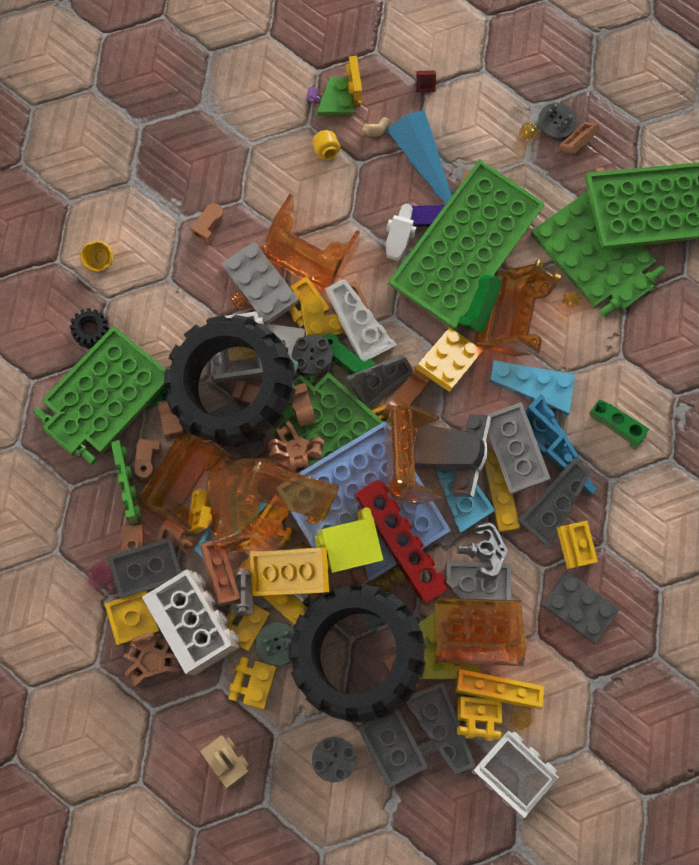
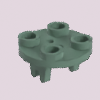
(267, 647)

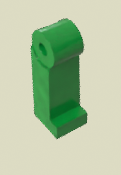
(482, 303)
(345, 358)
(619, 422)

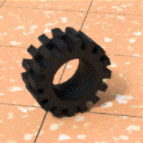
(85, 317)

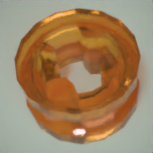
(238, 299)

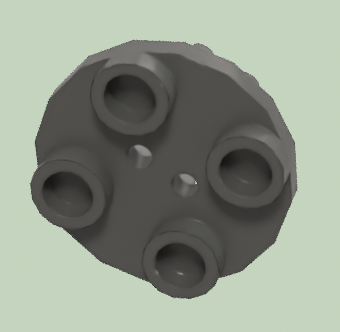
(564, 127)
(322, 354)
(324, 755)

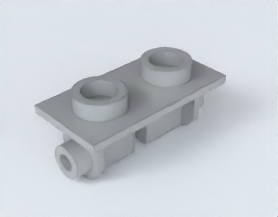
(244, 587)

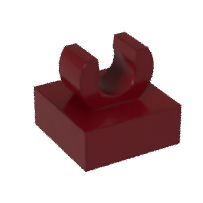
(426, 81)

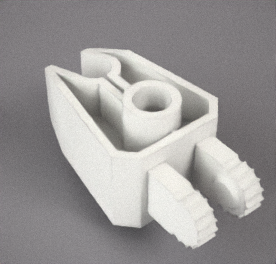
(400, 232)

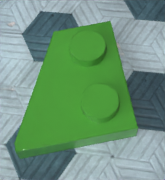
(336, 99)

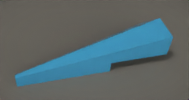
(416, 140)
(551, 438)

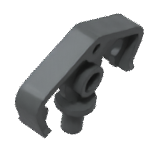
(491, 551)

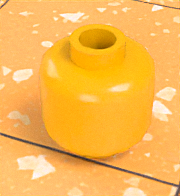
(326, 145)

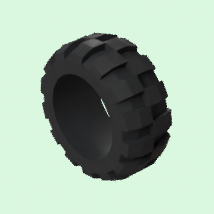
(194, 354)
(308, 640)

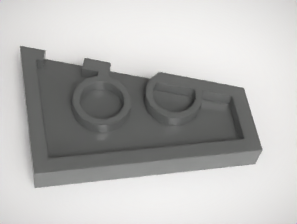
(379, 380)

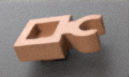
(178, 539)

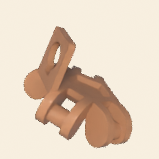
(296, 451)
(151, 659)

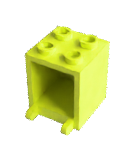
(351, 543)

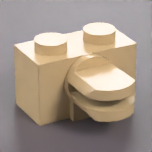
(225, 762)

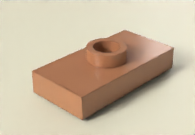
(579, 137)
(132, 537)

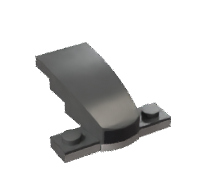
(454, 451)

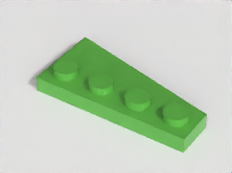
(129, 492)

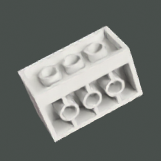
(177, 622)

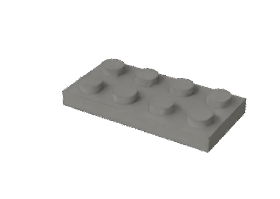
(260, 283)
(517, 449)

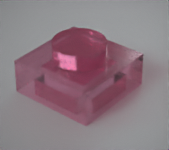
(99, 575)

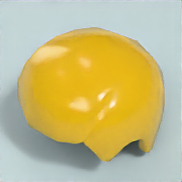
(96, 256)

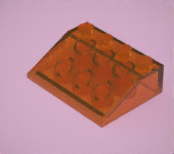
(479, 632)

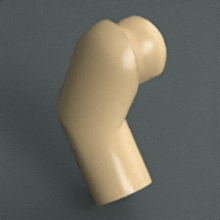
(376, 130)

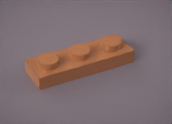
(220, 574)

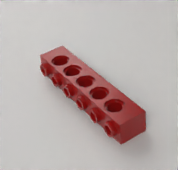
(436, 582)

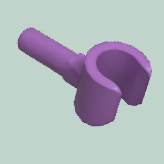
(312, 95)

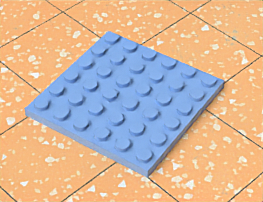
(353, 469)

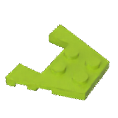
(434, 670)

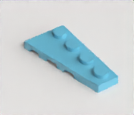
(465, 510)

